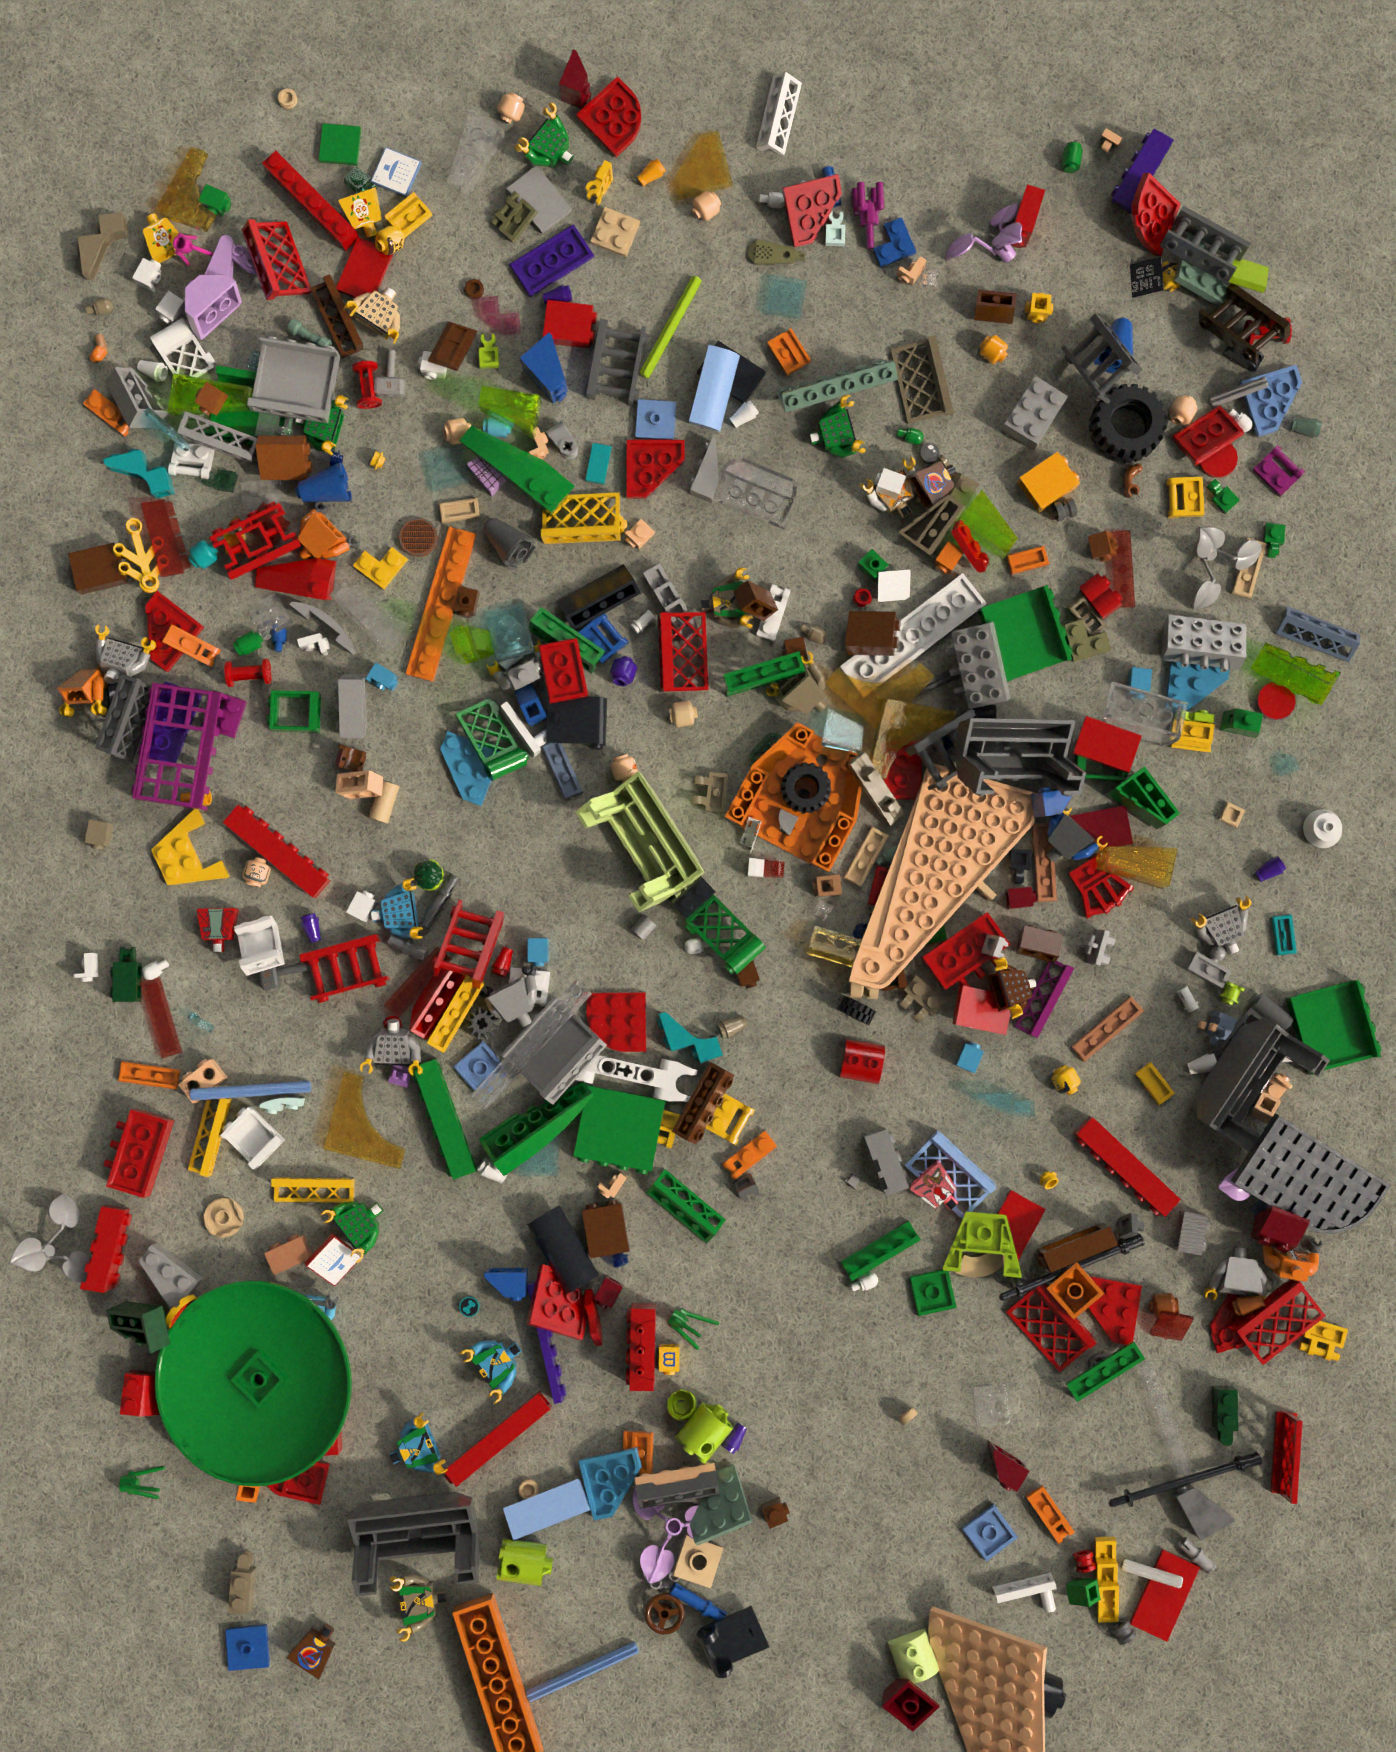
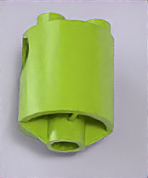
(705, 1431)
(523, 1562)

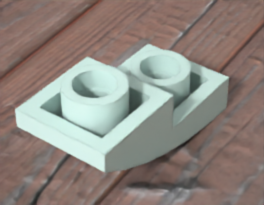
(275, 1105)

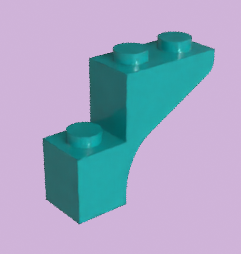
(136, 465)
(678, 1038)

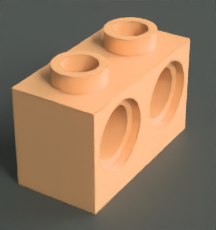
(359, 784)
(201, 1078)

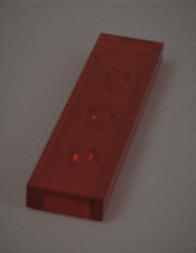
(1123, 568)
(413, 986)
(161, 1017)

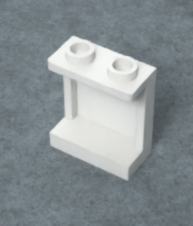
(259, 945)
(252, 1136)

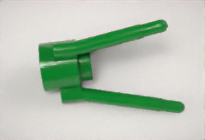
(679, 1321)
(132, 1484)

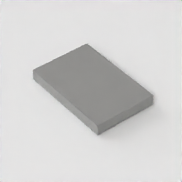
(543, 196)

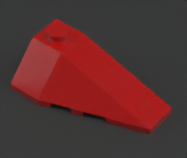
(303, 578)

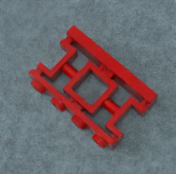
(262, 554)

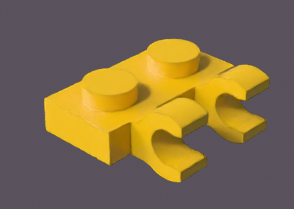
(602, 182)

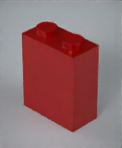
(1028, 213)
(570, 323)

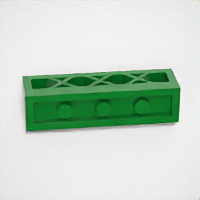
(553, 630)
(683, 1209)
(880, 1250)
(1105, 1371)

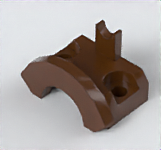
(350, 758)

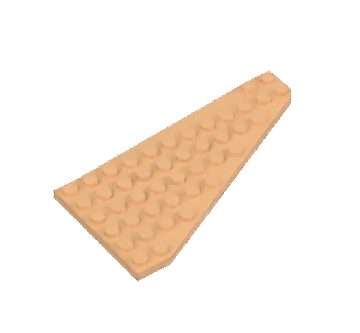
(939, 862)
(990, 1683)

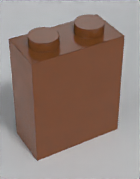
(283, 457)

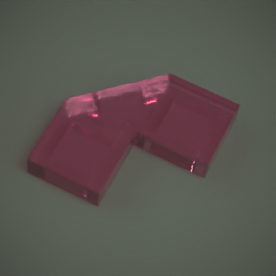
(503, 323)

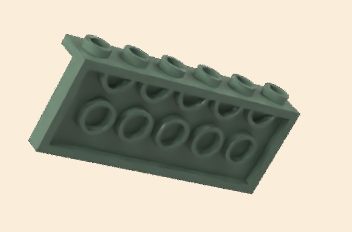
(837, 385)

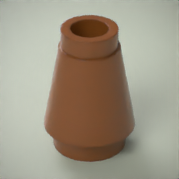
(1247, 1304)

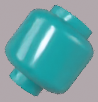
(203, 554)

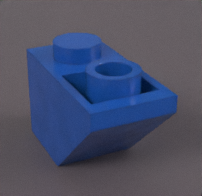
(531, 705)
(1048, 802)

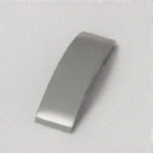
(307, 611)

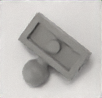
(1208, 968)

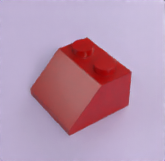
(139, 1394)

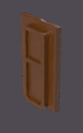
(452, 346)

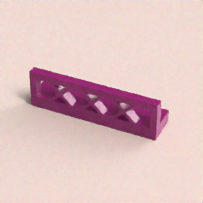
(1050, 1002)

